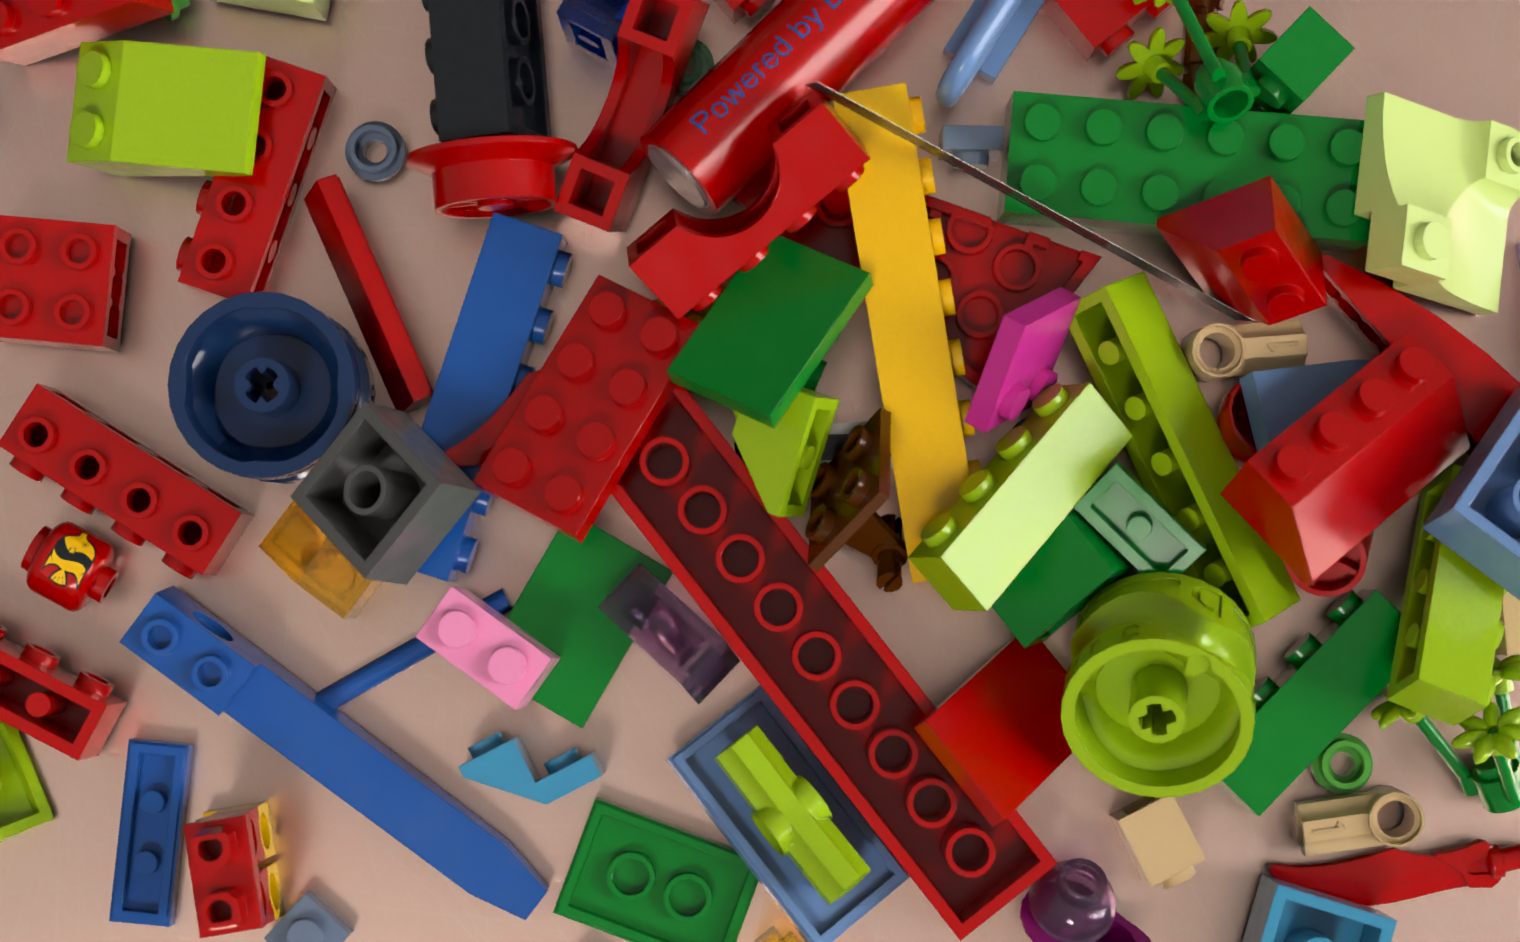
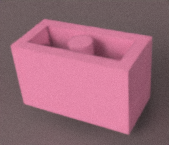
(488, 647)

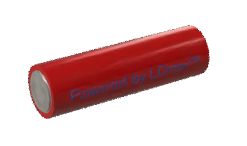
(718, 130)

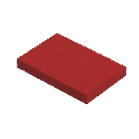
(1002, 728)

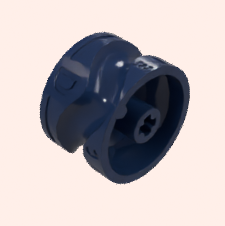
(261, 344)

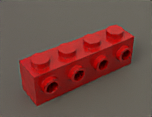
(250, 215)
(125, 481)
(54, 704)

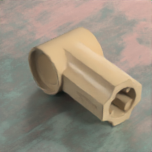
(1247, 348)
(1352, 823)

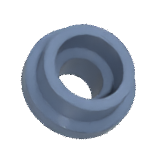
(363, 138)

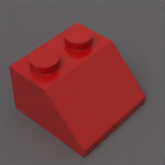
(1250, 252)

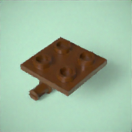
(847, 500)

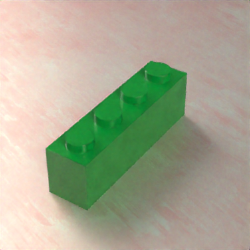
(1316, 695)

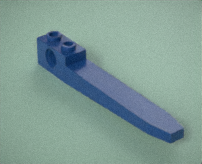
(287, 714)

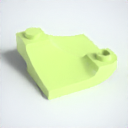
(1437, 201)

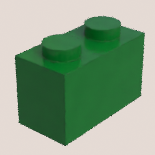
(1298, 63)
(1059, 580)

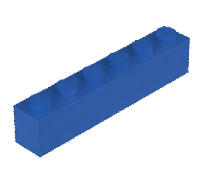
(491, 354)

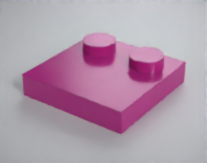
(1022, 359)

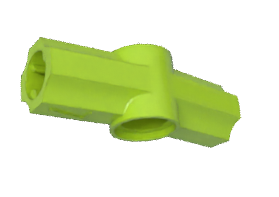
(792, 815)

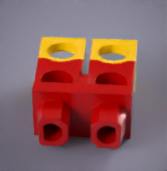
(227, 881)

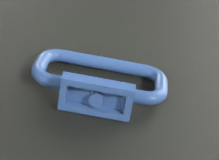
(983, 44)

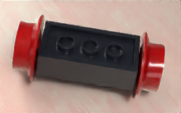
(489, 111)

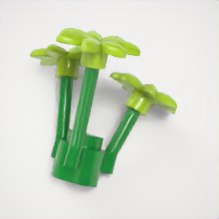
(1221, 87)
(1493, 738)

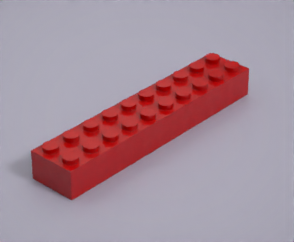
(820, 665)

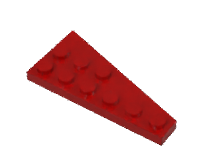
(987, 263)

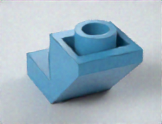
(512, 770)

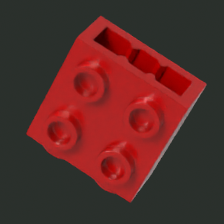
(62, 283)

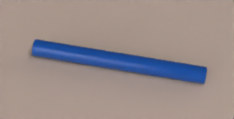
(392, 662)

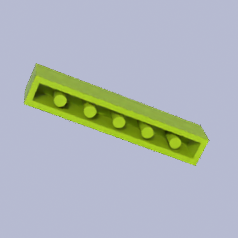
(1177, 440)

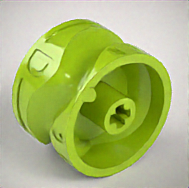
(1160, 685)

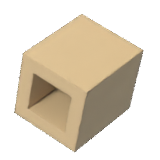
(1158, 840)

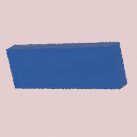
(151, 832)

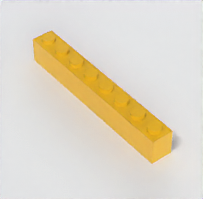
(908, 312)

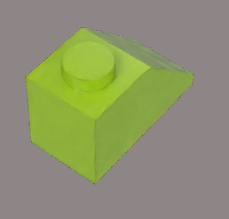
(787, 457)

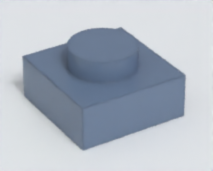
(973, 143)
(309, 922)

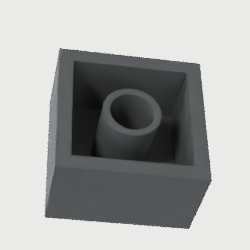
(385, 494)

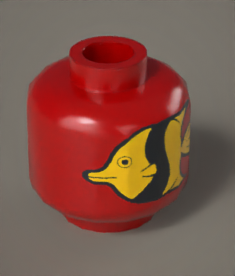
(70, 566)

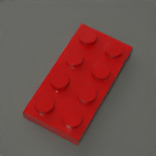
(587, 409)

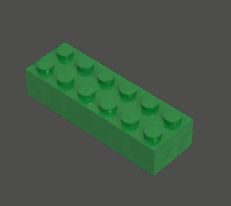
(1136, 161)

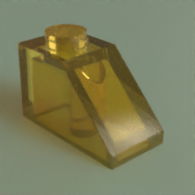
(317, 564)

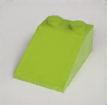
(165, 109)

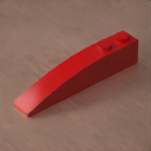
(1386, 315)

